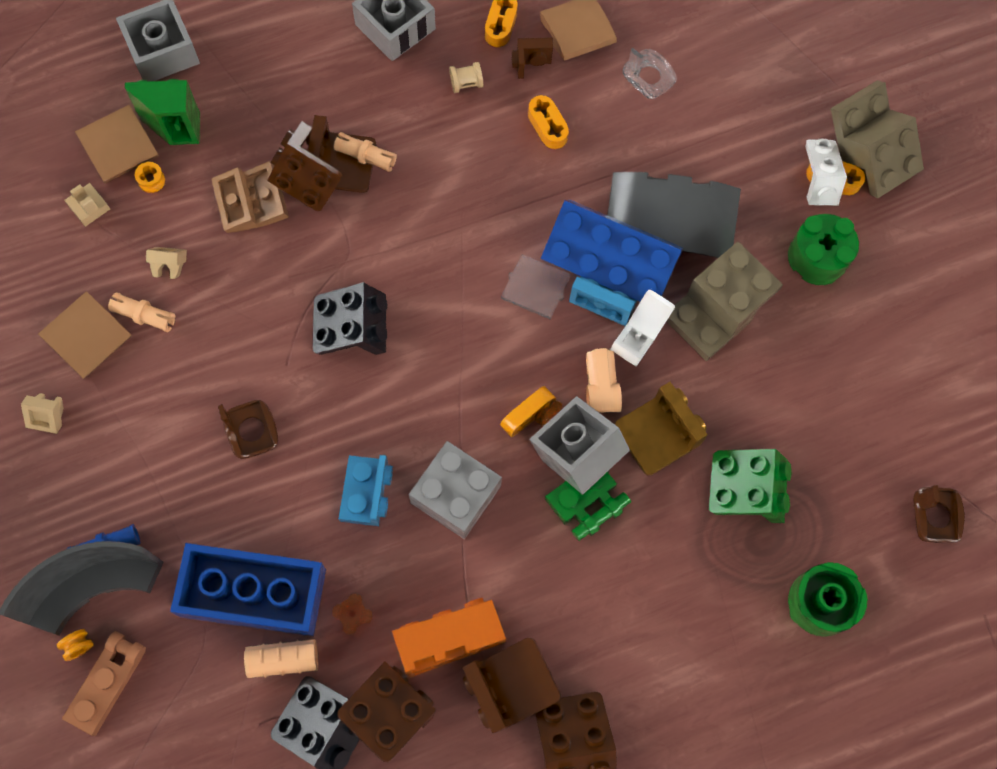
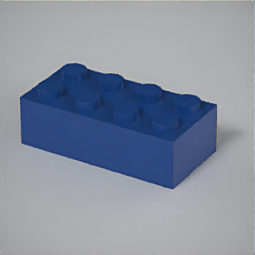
(610, 251)
(249, 589)

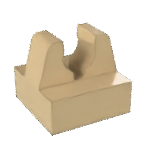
(86, 203)
(161, 256)
(42, 413)

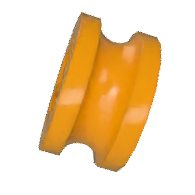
(147, 168)
(75, 644)

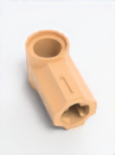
(602, 390)

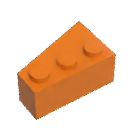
(448, 637)

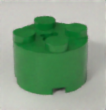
(823, 248)
(842, 590)

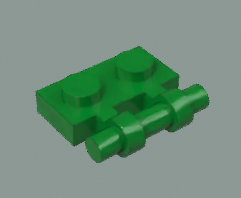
(570, 503)

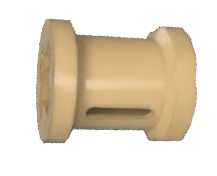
(466, 77)

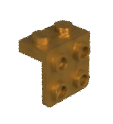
(662, 430)

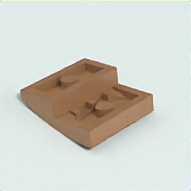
(578, 27)
(116, 143)
(248, 198)
(85, 335)

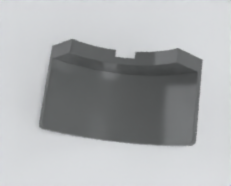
(677, 210)
(70, 578)

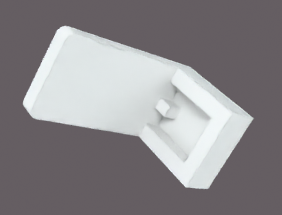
(828, 172)
(643, 327)

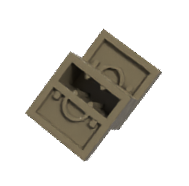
(877, 138)
(723, 301)

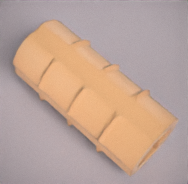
(281, 658)

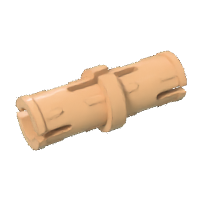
(365, 151)
(141, 312)

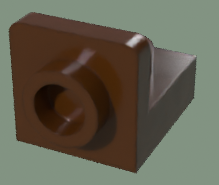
(531, 51)

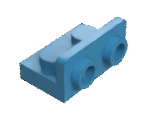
(602, 300)
(364, 490)

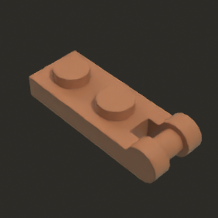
(104, 684)

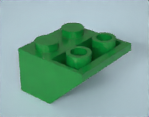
(167, 109)

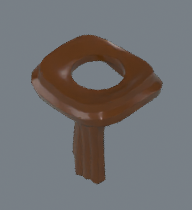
(234, 418)
(928, 498)

